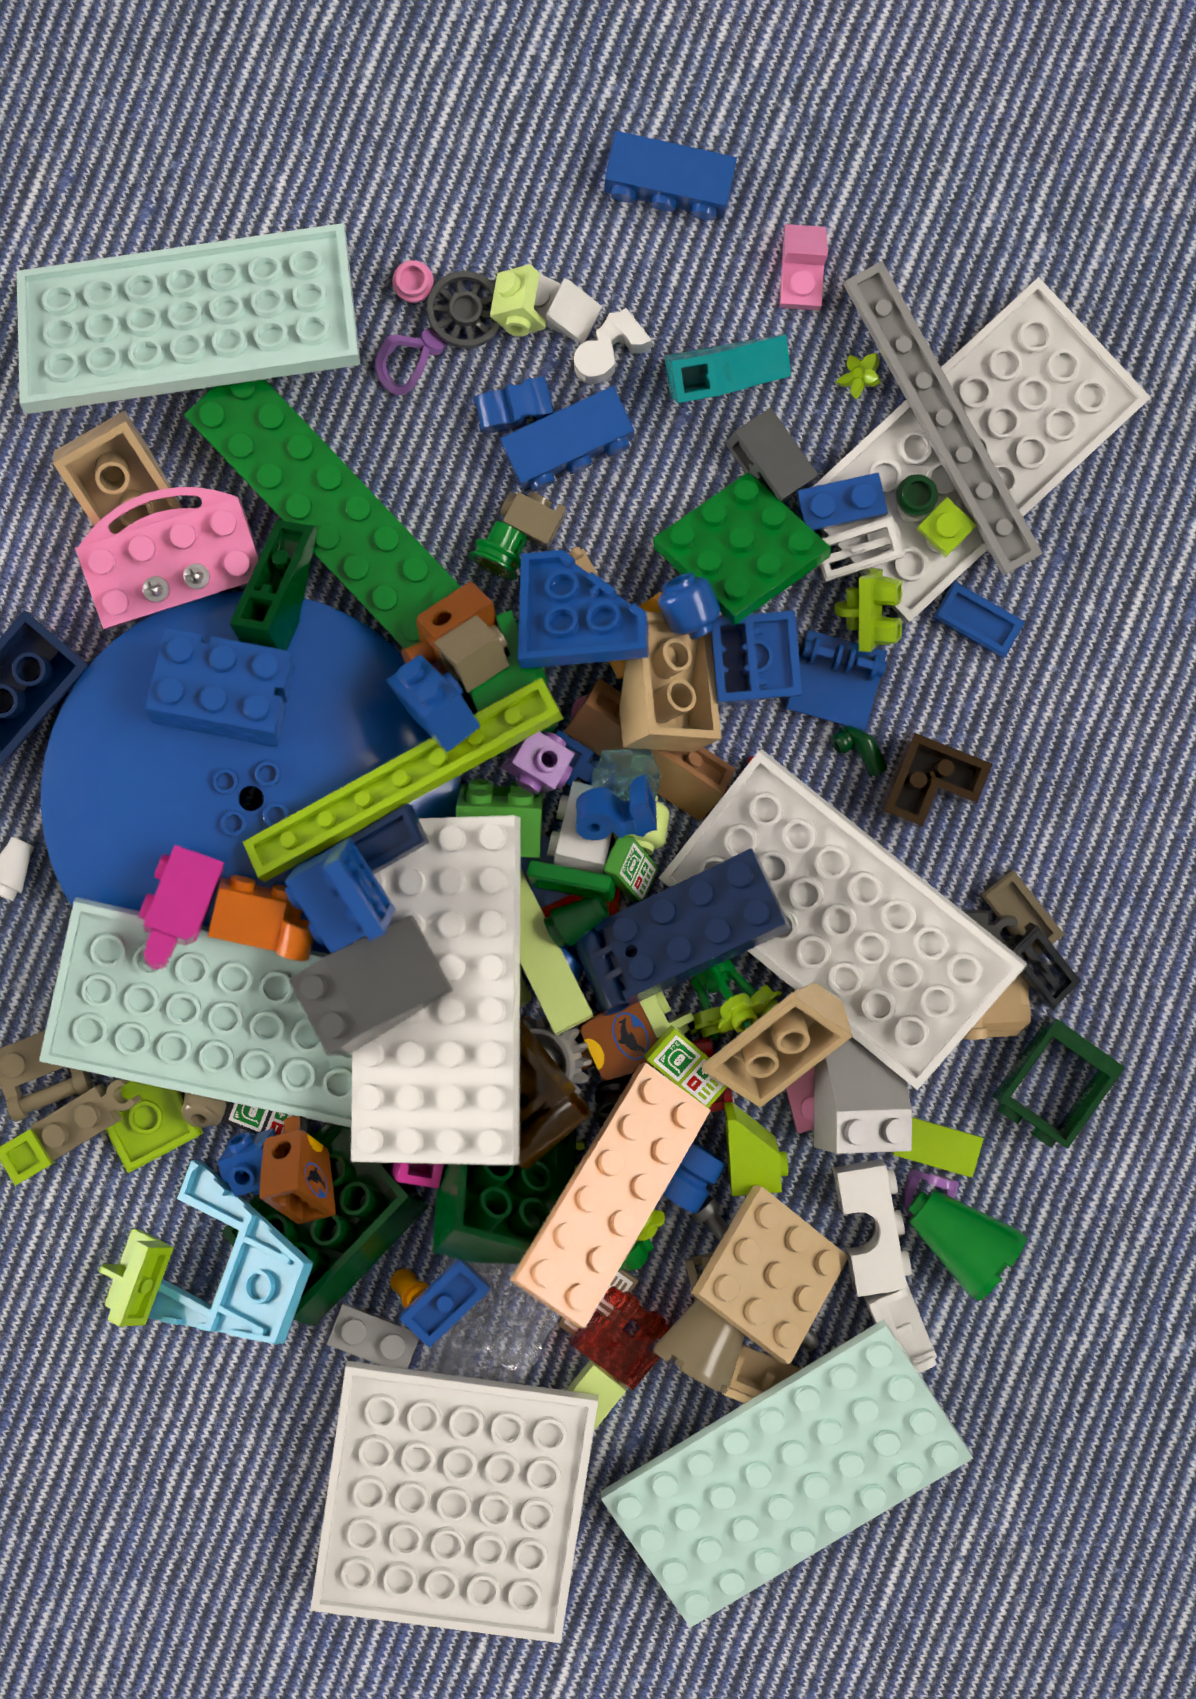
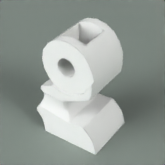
(595, 359)

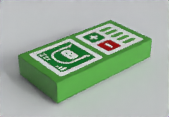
(630, 868)

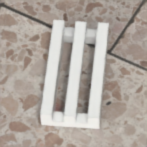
(891, 539)

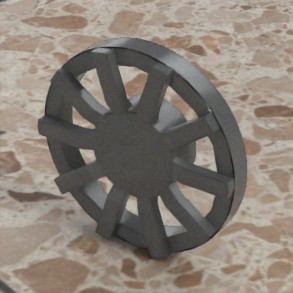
(463, 310)

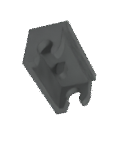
(771, 455)

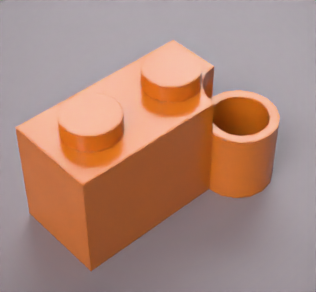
(260, 918)

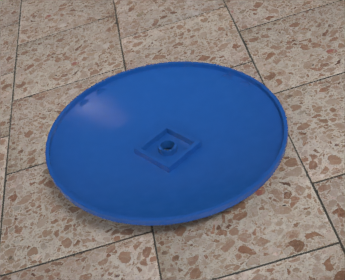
(135, 788)

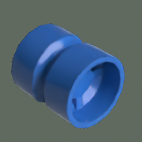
(694, 1173)

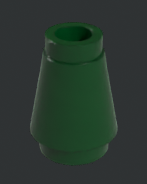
(574, 920)

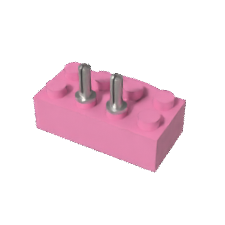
(167, 555)

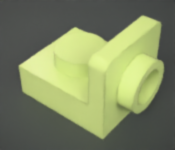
(656, 1007)

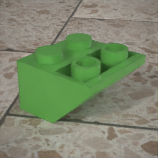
(485, 799)

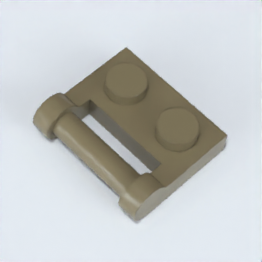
(21, 1064)

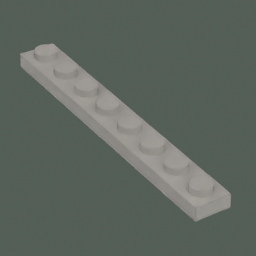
(942, 418)

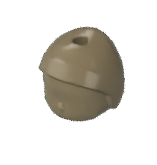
(202, 1110)

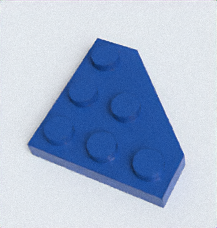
(574, 615)

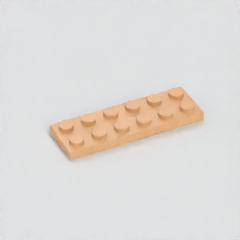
(610, 1196)

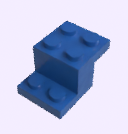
(756, 658)
(340, 897)

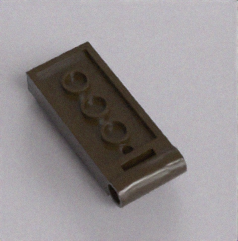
(551, 1106)

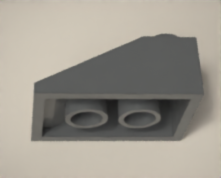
(370, 987)

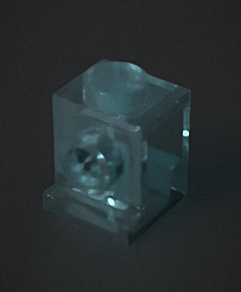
(621, 767)

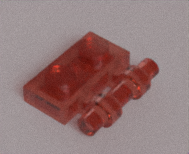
(614, 1347)

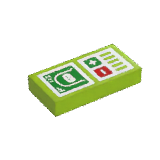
(682, 1064)

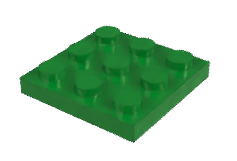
(743, 546)

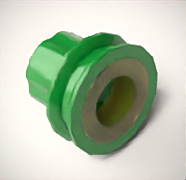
(500, 551)

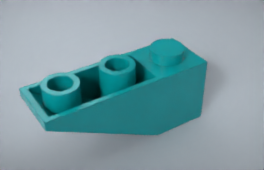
(727, 368)

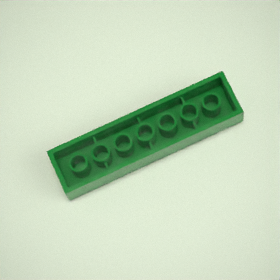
(315, 488)

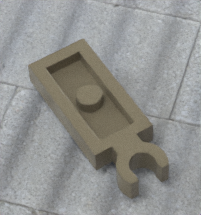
(83, 1118)

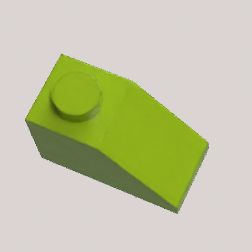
(752, 1154)

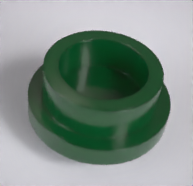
(916, 495)

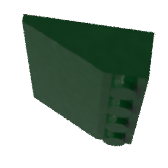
(498, 1209)
(368, 1220)

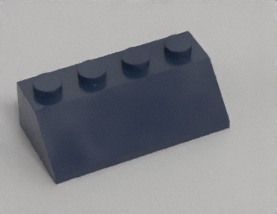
(34, 677)

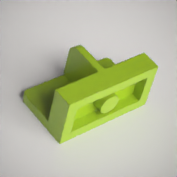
(136, 1278)

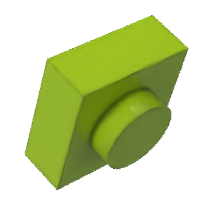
(946, 527)
(24, 1157)

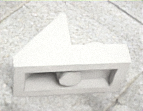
(566, 308)

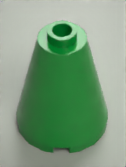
(966, 1240)

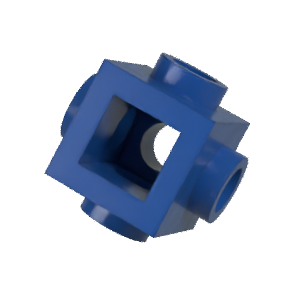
(242, 1162)

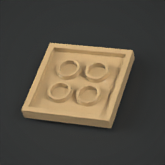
(770, 1274)

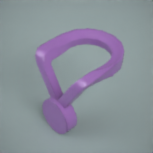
(427, 342)
(934, 1179)

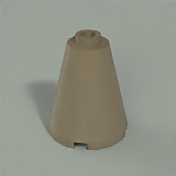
(703, 1346)

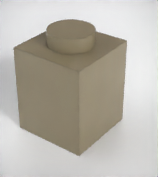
(472, 652)

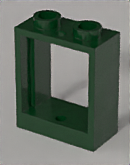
(1107, 1073)

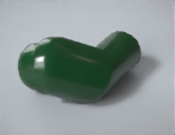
(862, 743)

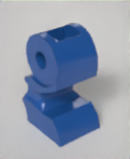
(509, 407)
(604, 812)

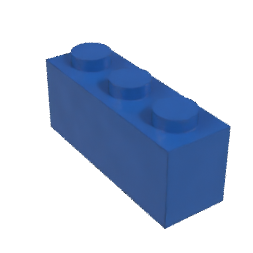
(669, 175)
(568, 439)

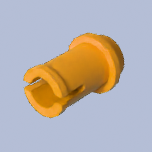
(407, 1286)

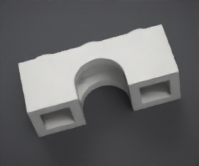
(879, 1263)

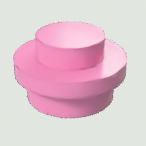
(413, 281)

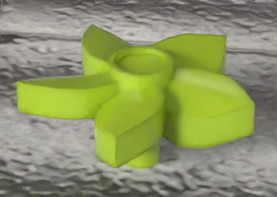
(862, 374)

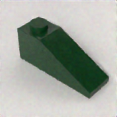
(276, 588)

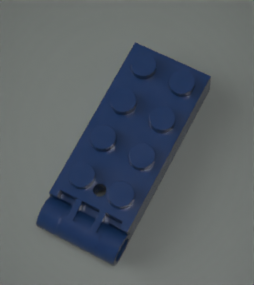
(681, 932)

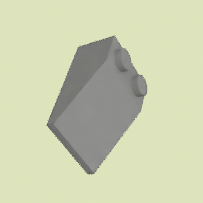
(860, 1104)

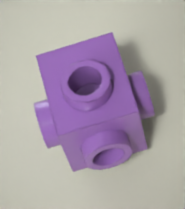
(540, 763)

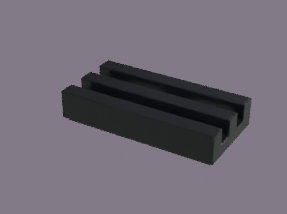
(1022, 945)

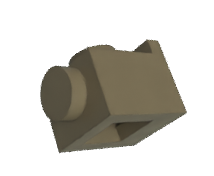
(533, 517)

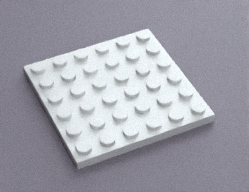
(454, 1502)

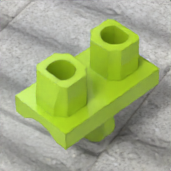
(864, 609)

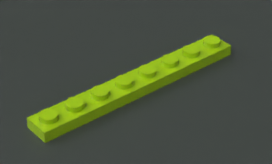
(399, 782)

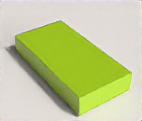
(943, 1147)

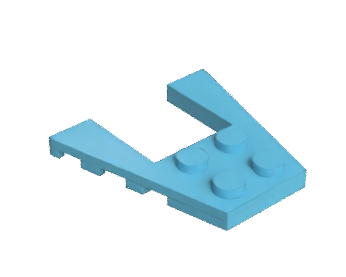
(261, 1276)

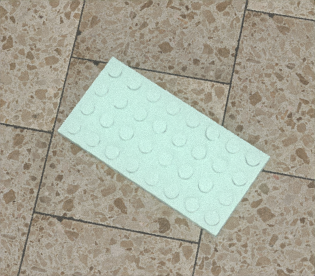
(185, 318)
(204, 1025)
(786, 1474)

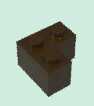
(927, 769)

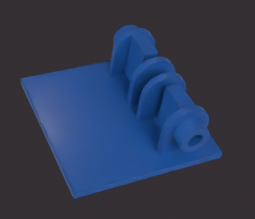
(838, 680)

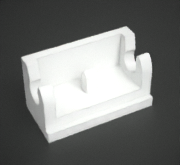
(905, 1322)

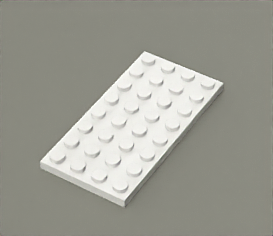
(1040, 404)
(859, 919)
(450, 1073)

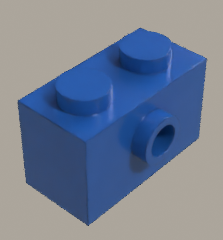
(434, 702)

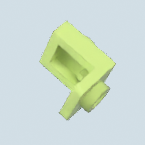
(515, 301)

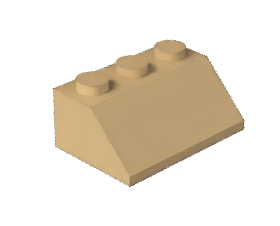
(782, 1045)

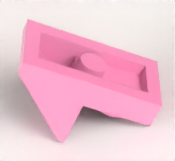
(803, 267)

